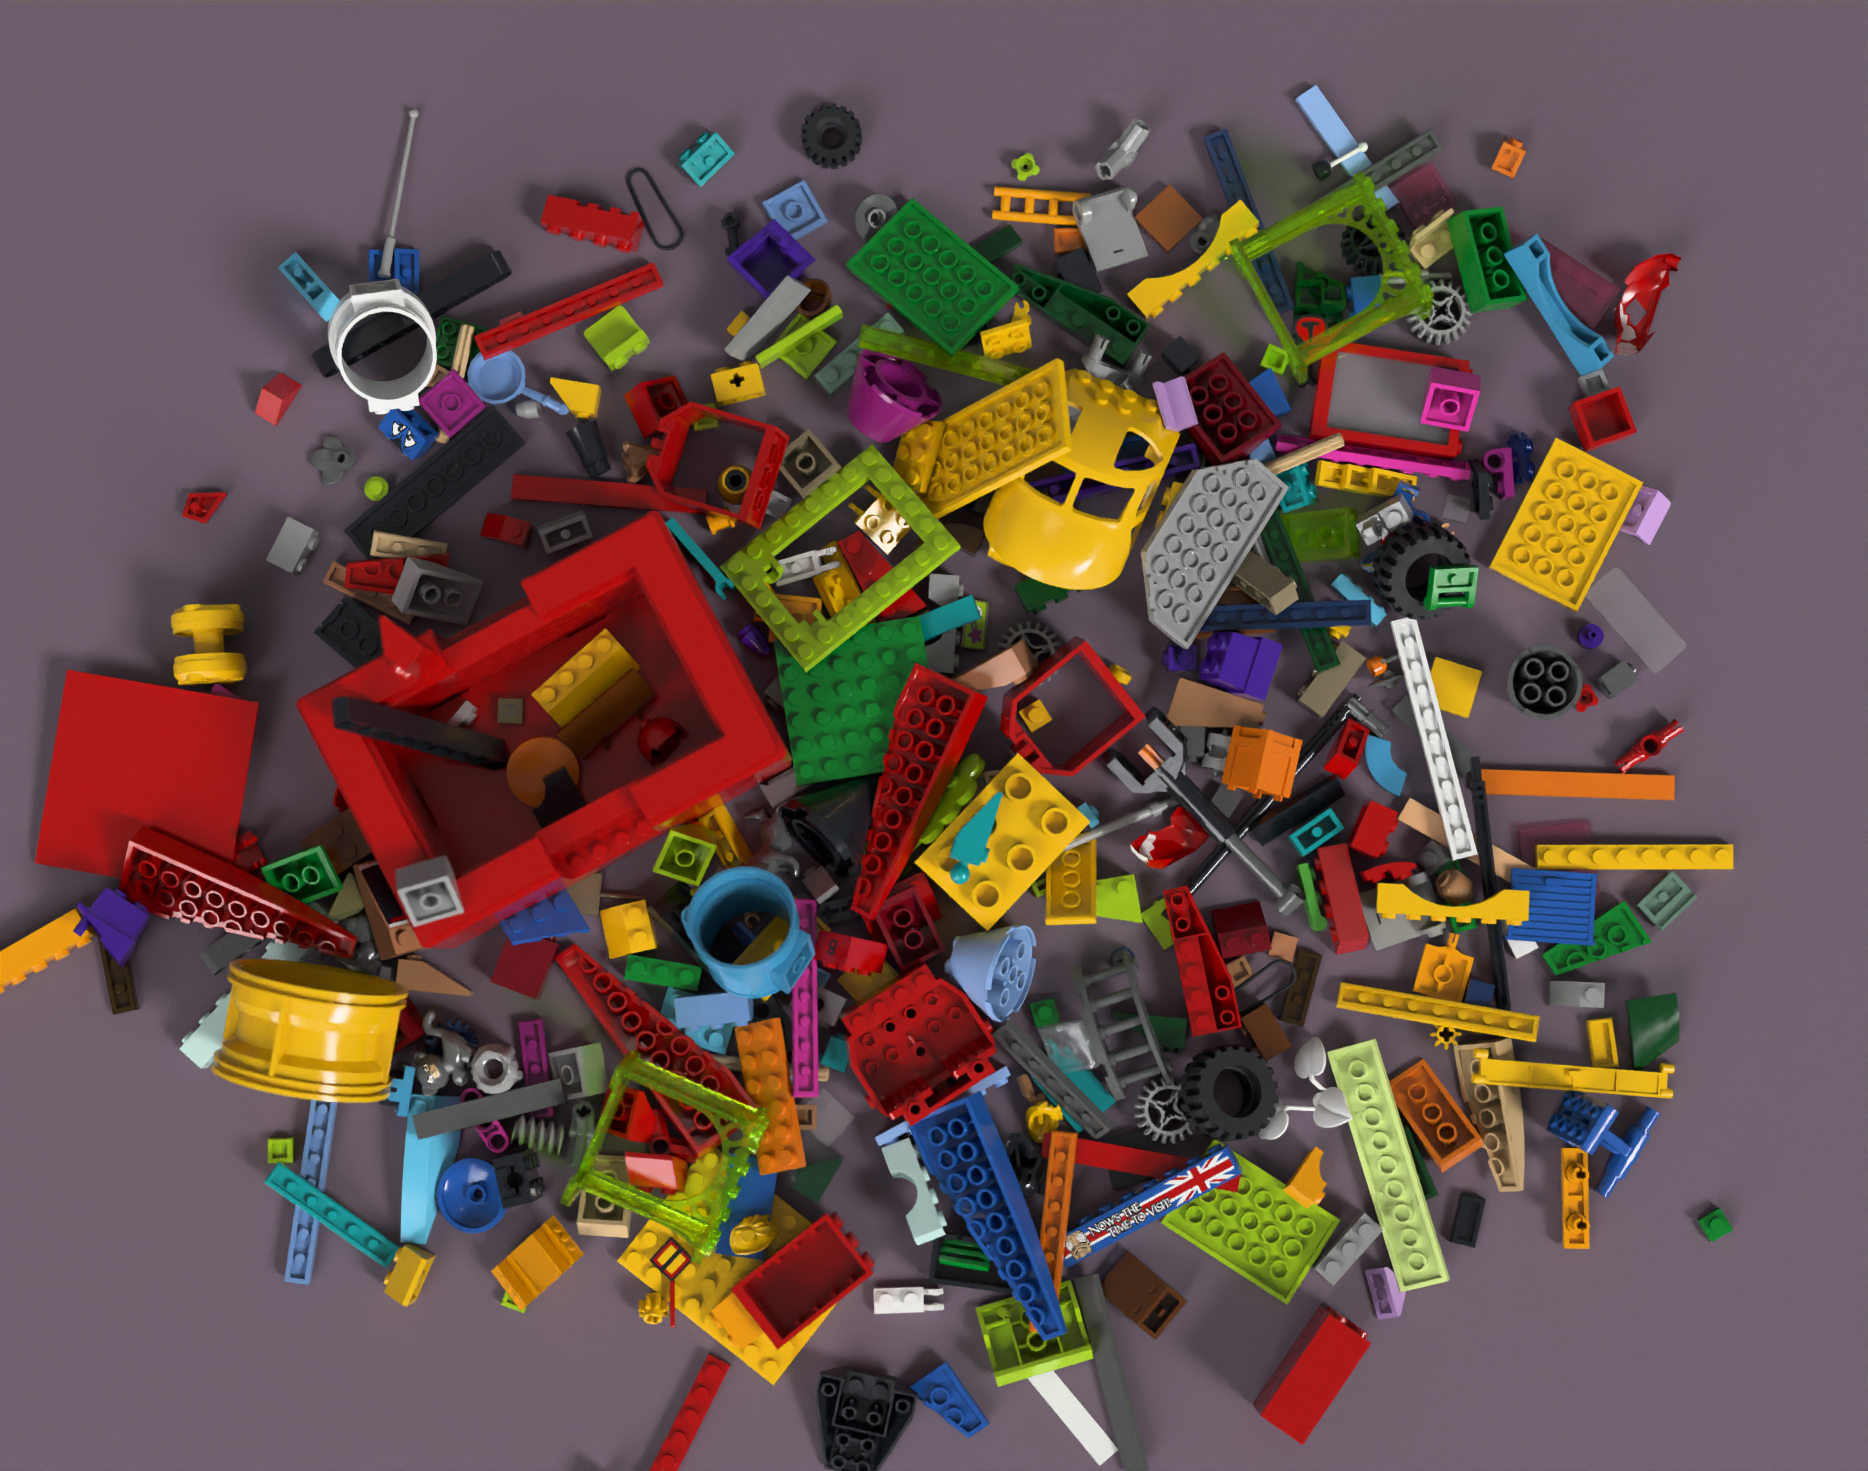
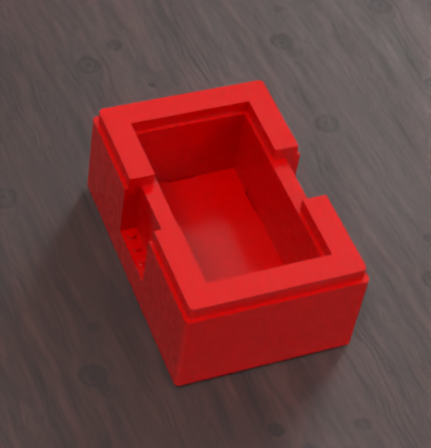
(483, 829)

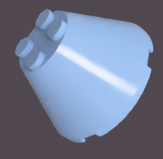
(994, 968)

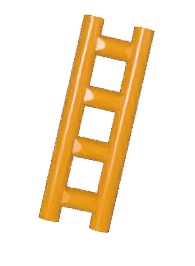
(1030, 196)

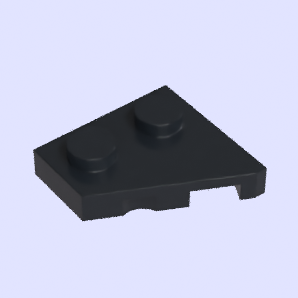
(1480, 488)

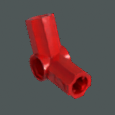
(676, 1146)

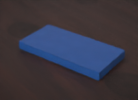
(754, 1198)

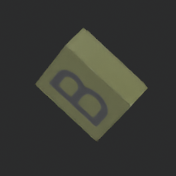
(510, 711)

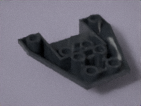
(861, 1417)

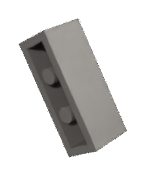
(1347, 1247)

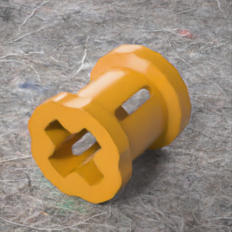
(717, 523)

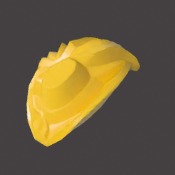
(1042, 1119)
(752, 1235)

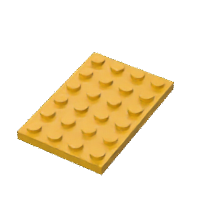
(1565, 525)

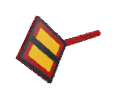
(671, 1261)

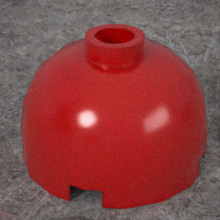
(659, 739)

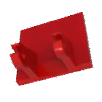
(249, 856)

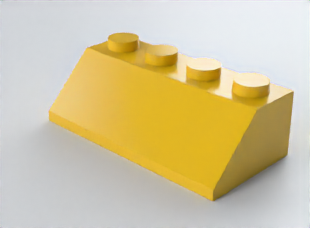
(584, 678)

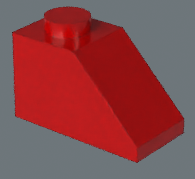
(507, 530)
(1347, 749)

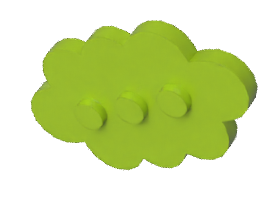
(958, 792)

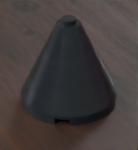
(834, 822)

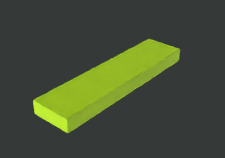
(799, 336)

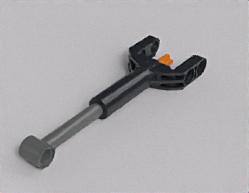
(1172, 778)

